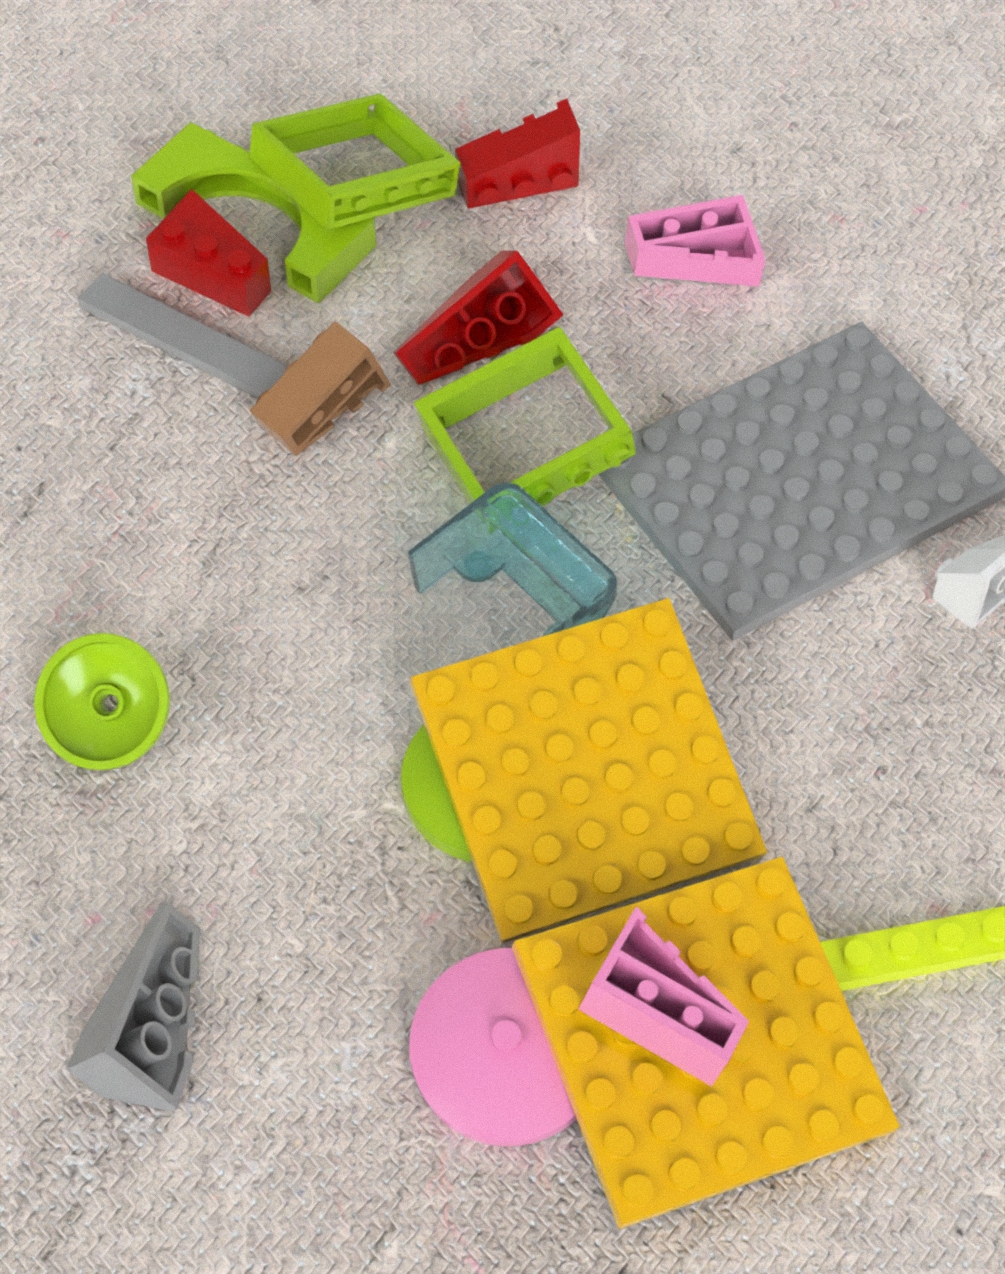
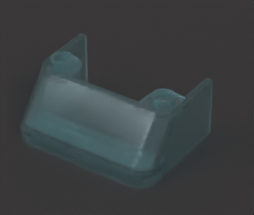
(517, 535)

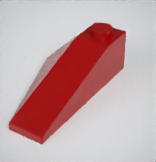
(484, 316)

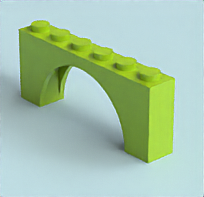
(217, 169)

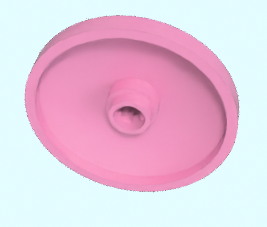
(486, 1055)

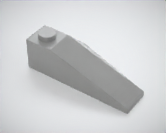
(140, 1028)

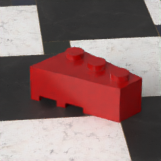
(522, 161)

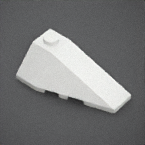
(973, 582)

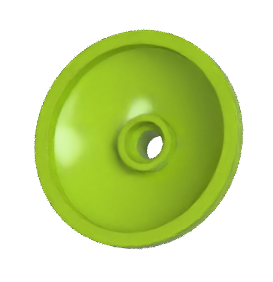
(73, 697)

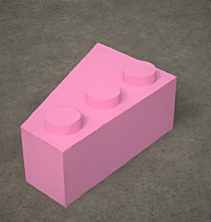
(697, 243)
(663, 1004)

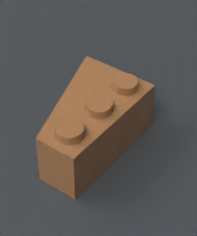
(318, 389)

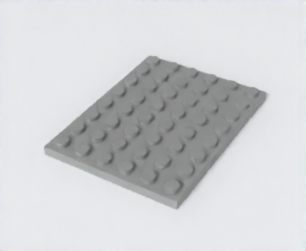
(801, 479)

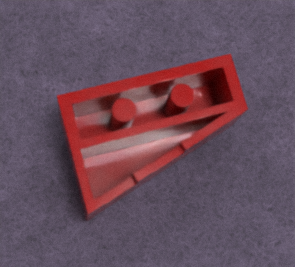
(209, 256)

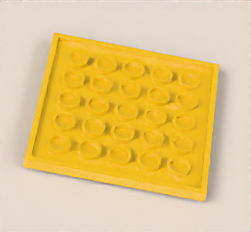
(586, 769)
(785, 1096)

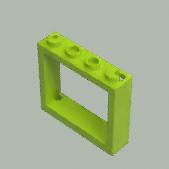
(427, 178)
(502, 379)

